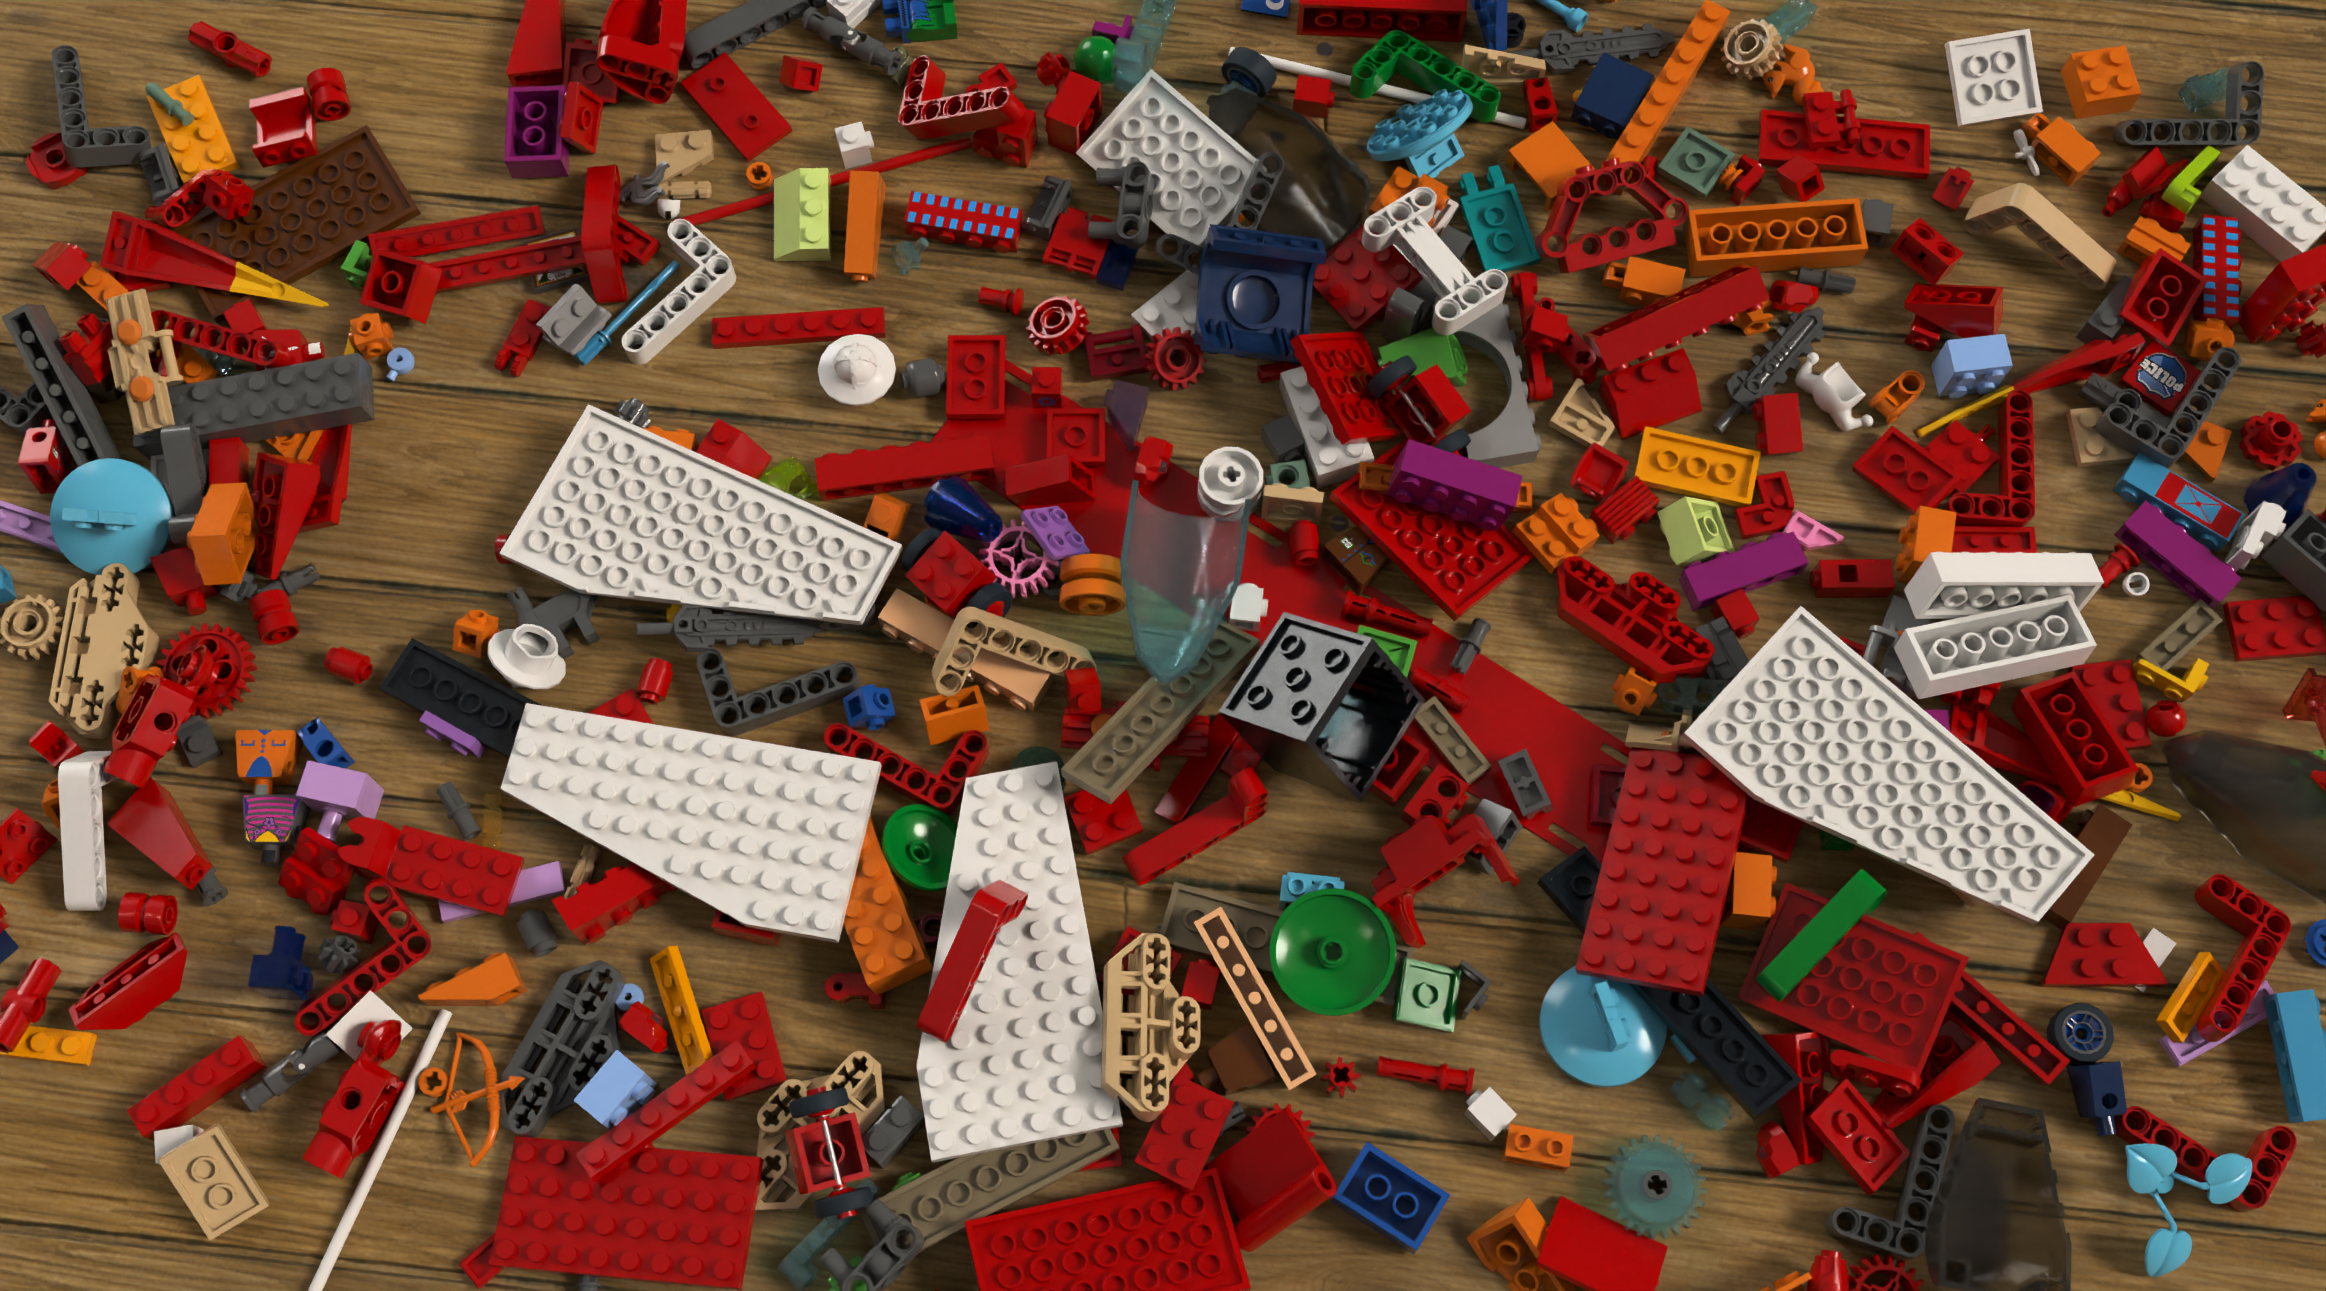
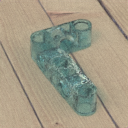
(1138, 55)

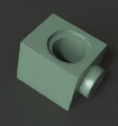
(1293, 470)

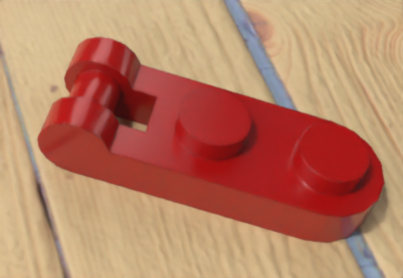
(1874, 1073)

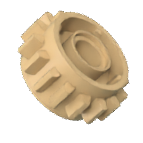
(1758, 60)
(21, 616)

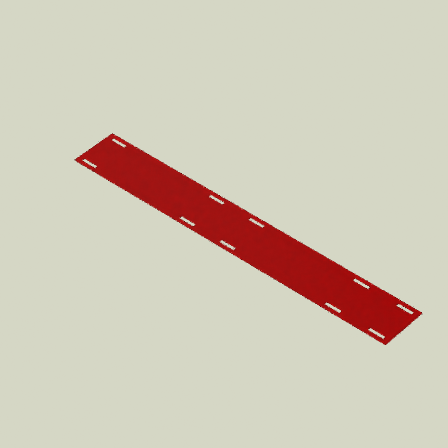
(1502, 710)

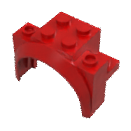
(1424, 856)

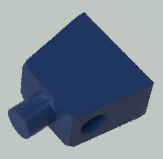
(2099, 1093)

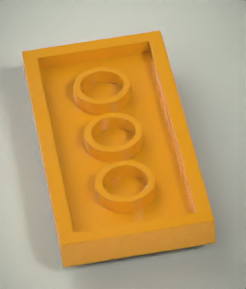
(203, 141)
(1697, 467)

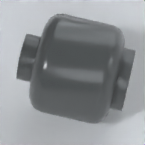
(922, 377)

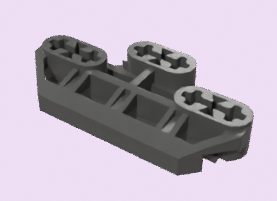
(567, 1051)

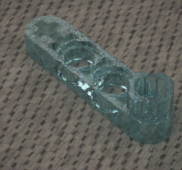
(798, 1264)

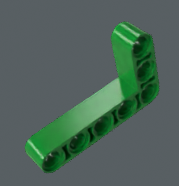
(1424, 67)
(1857, 898)

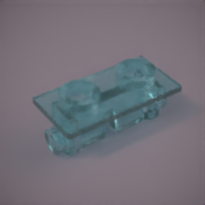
(1694, 1091)

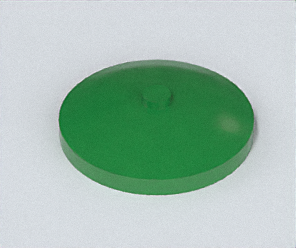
(1332, 952)

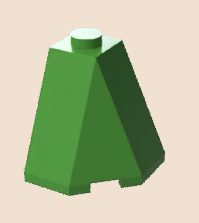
(1428, 350)

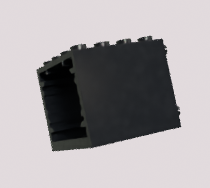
(1322, 705)

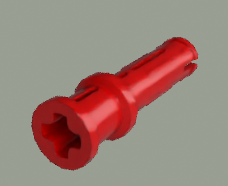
(1370, 608)
(1441, 1077)

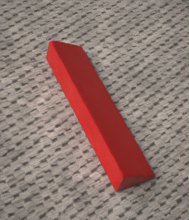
(1197, 773)

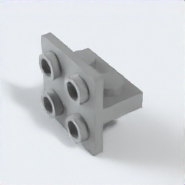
(572, 321)

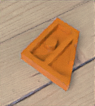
(2207, 449)

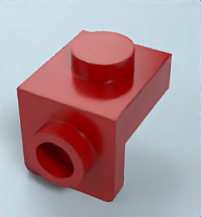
(54, 744)

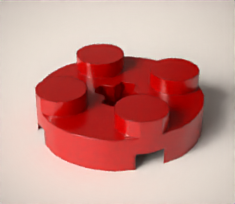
(41, 162)

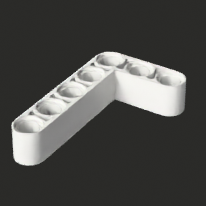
(683, 294)
(83, 830)

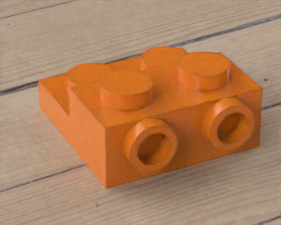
(1404, 182)
(1557, 532)

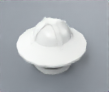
(856, 369)
(526, 657)

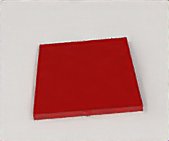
(1598, 1251)

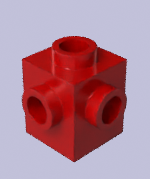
(228, 196)

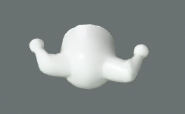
(1833, 393)

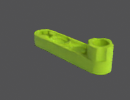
(2181, 191)

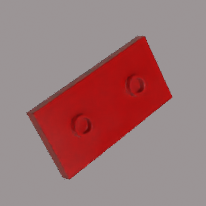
(736, 107)

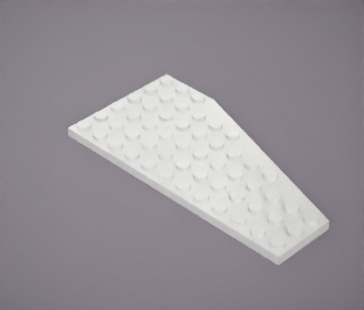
(675, 527)
(1861, 760)
(720, 817)
(1032, 1029)

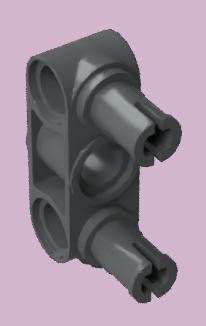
(1134, 205)
(884, 1261)

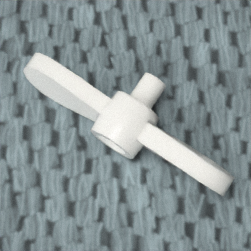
(2026, 152)

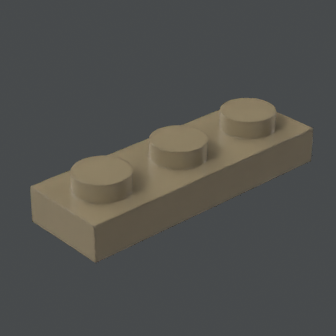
(2181, 636)
(1451, 741)

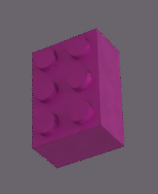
(533, 132)

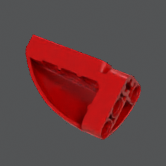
(643, 46)

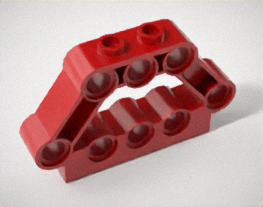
(1567, 208)

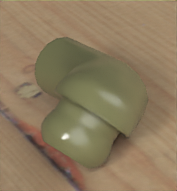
(902, 74)

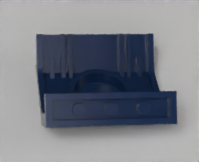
(1255, 292)

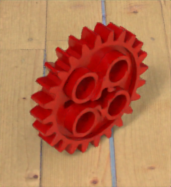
(222, 690)

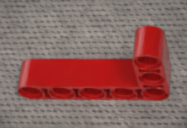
(931, 116)
(600, 234)
(206, 338)
(2009, 472)
(909, 771)
(1243, 805)
(988, 912)
(2258, 936)
(371, 965)
(2261, 1151)

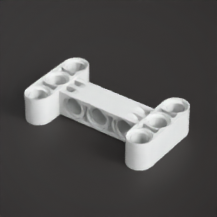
(1434, 260)

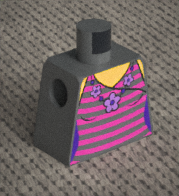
(273, 824)

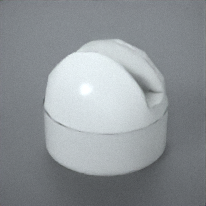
(668, 205)
(2135, 577)

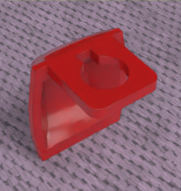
(1598, 473)

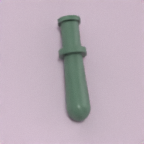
(172, 106)

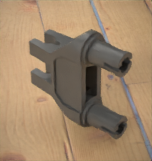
(558, 615)

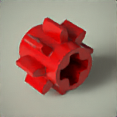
(1052, 69)
(2312, 339)
(1341, 1086)

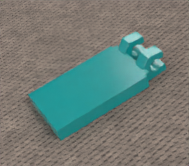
(1497, 223)

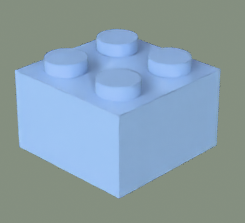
(1971, 365)
(616, 1091)

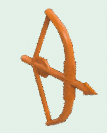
(460, 1098)

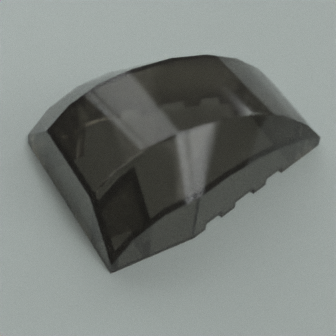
(1999, 1207)

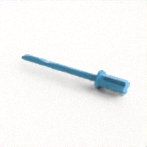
(601, 338)

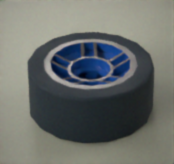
(1249, 70)
(2081, 1017)

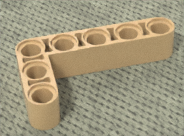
(2046, 227)
(1008, 646)

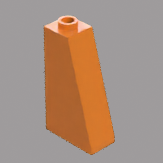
(864, 225)

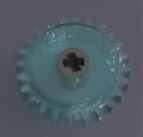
(1642, 1205)

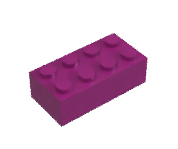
(1454, 485)

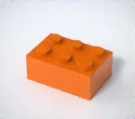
(224, 534)

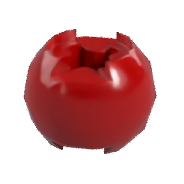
(2166, 718)

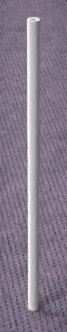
(1386, 90)
(380, 1152)

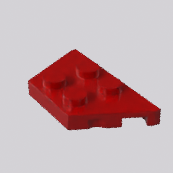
(2102, 958)

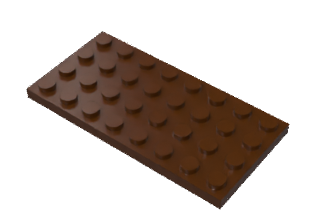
(306, 215)

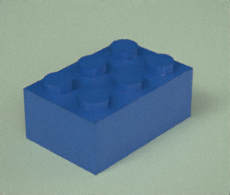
(1390, 1198)

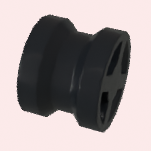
(1517, 24)

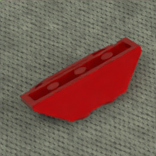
(133, 987)

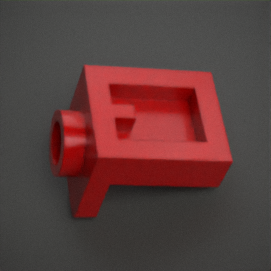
(1747, 181)
(1953, 188)
(1923, 334)

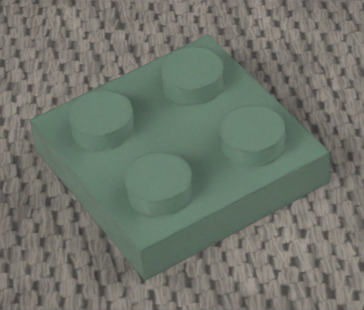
(1695, 162)

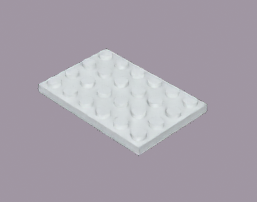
(1191, 158)

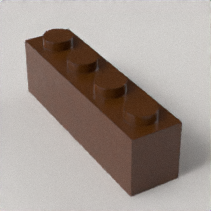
(2102, 834)

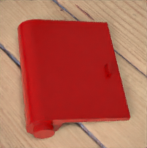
(1272, 1179)

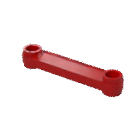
(1539, 386)

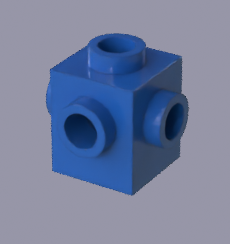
(869, 707)

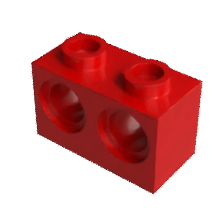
(1926, 251)
(1430, 799)

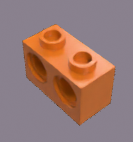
(1537, 1148)

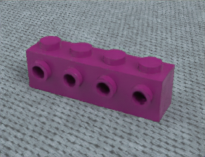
(2177, 555)
(1747, 569)

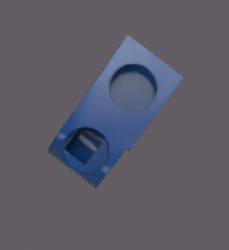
(324, 745)

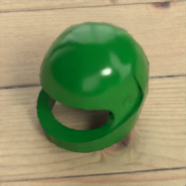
(1094, 59)

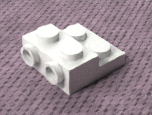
(2255, 534)

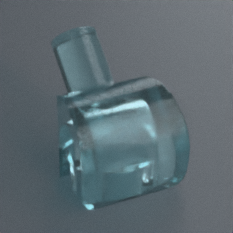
(908, 254)
(219, 362)

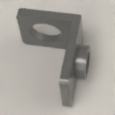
(1480, 980)

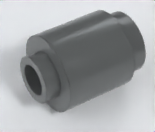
(537, 933)

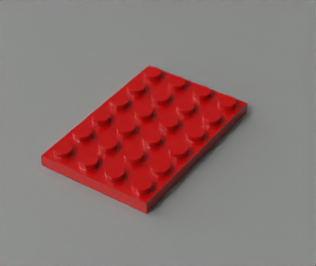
(1443, 556)
(1870, 991)

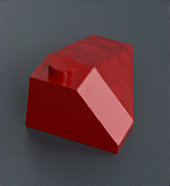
(1809, 1058)

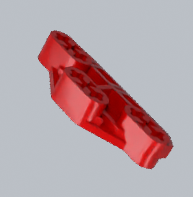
(1640, 609)

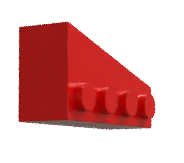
(610, 901)

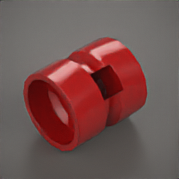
(328, 94)
(274, 616)
(144, 913)

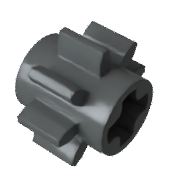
(633, 412)
(239, 591)
(338, 954)

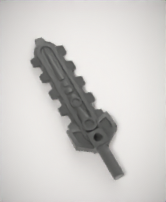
(1564, 52)
(1771, 367)
(698, 628)

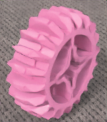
(1031, 561)

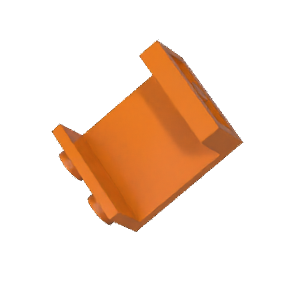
(1547, 160)

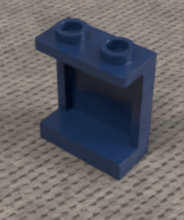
(1611, 96)

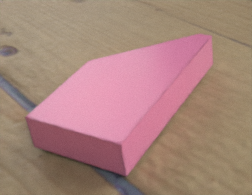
(1811, 533)

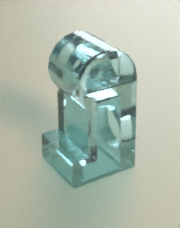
(2207, 89)

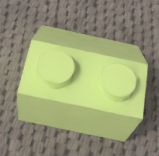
(1694, 530)

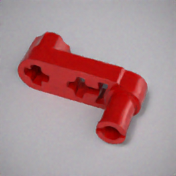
(171, 213)
(1578, 355)

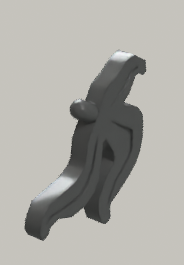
(636, 188)

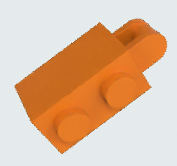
(2060, 147)
(1643, 280)

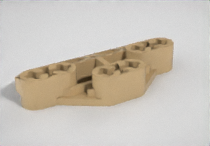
(114, 634)
(1157, 1024)
(772, 1138)

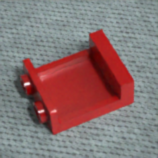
(284, 127)

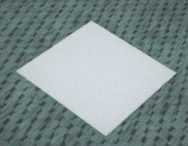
(368, 1009)

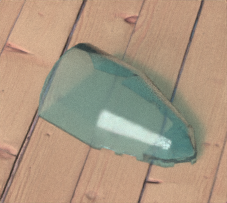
(1178, 581)

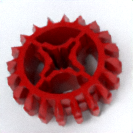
(1896, 1274)

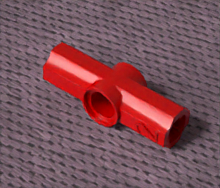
(230, 49)
(26, 1002)

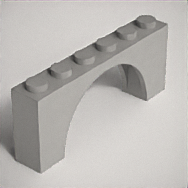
(1511, 436)

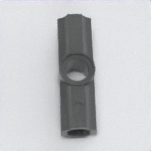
(2103, 394)

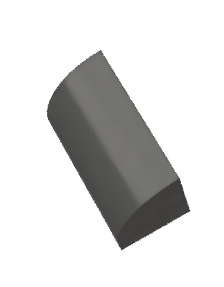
(1502, 825)

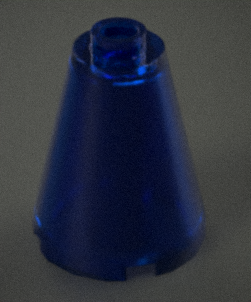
(2286, 487)
(961, 511)

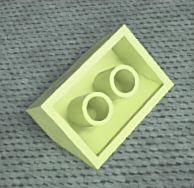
(802, 215)

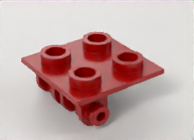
(21, 844)

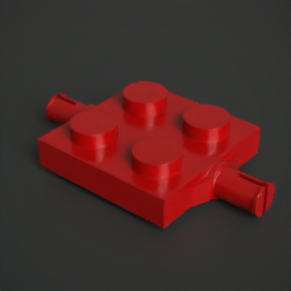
(1964, 452)

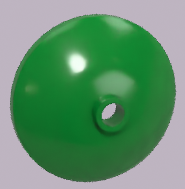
(928, 835)

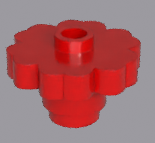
(2270, 440)

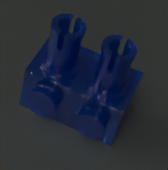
(282, 972)

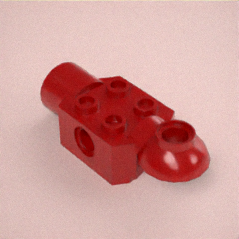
(140, 739)
(360, 1104)

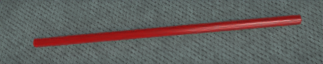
(836, 179)

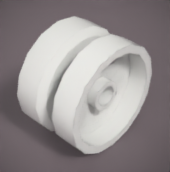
(1228, 479)

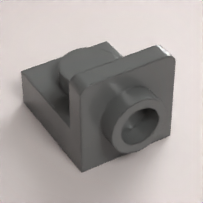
(198, 741)

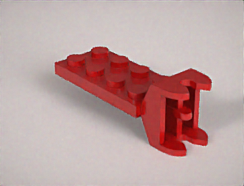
(434, 865)

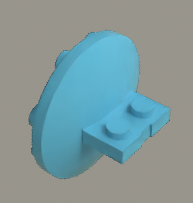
(1423, 133)
(111, 515)
(1599, 1030)

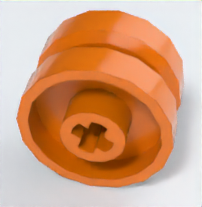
(1091, 585)

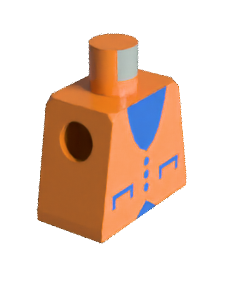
(267, 758)

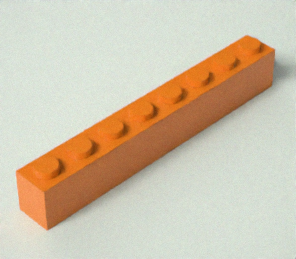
(1669, 87)

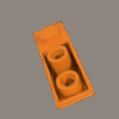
(887, 516)
(485, 985)

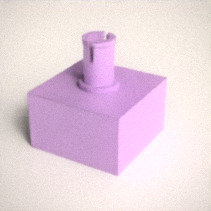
(338, 795)

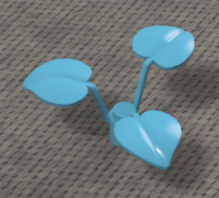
(2152, 1172)

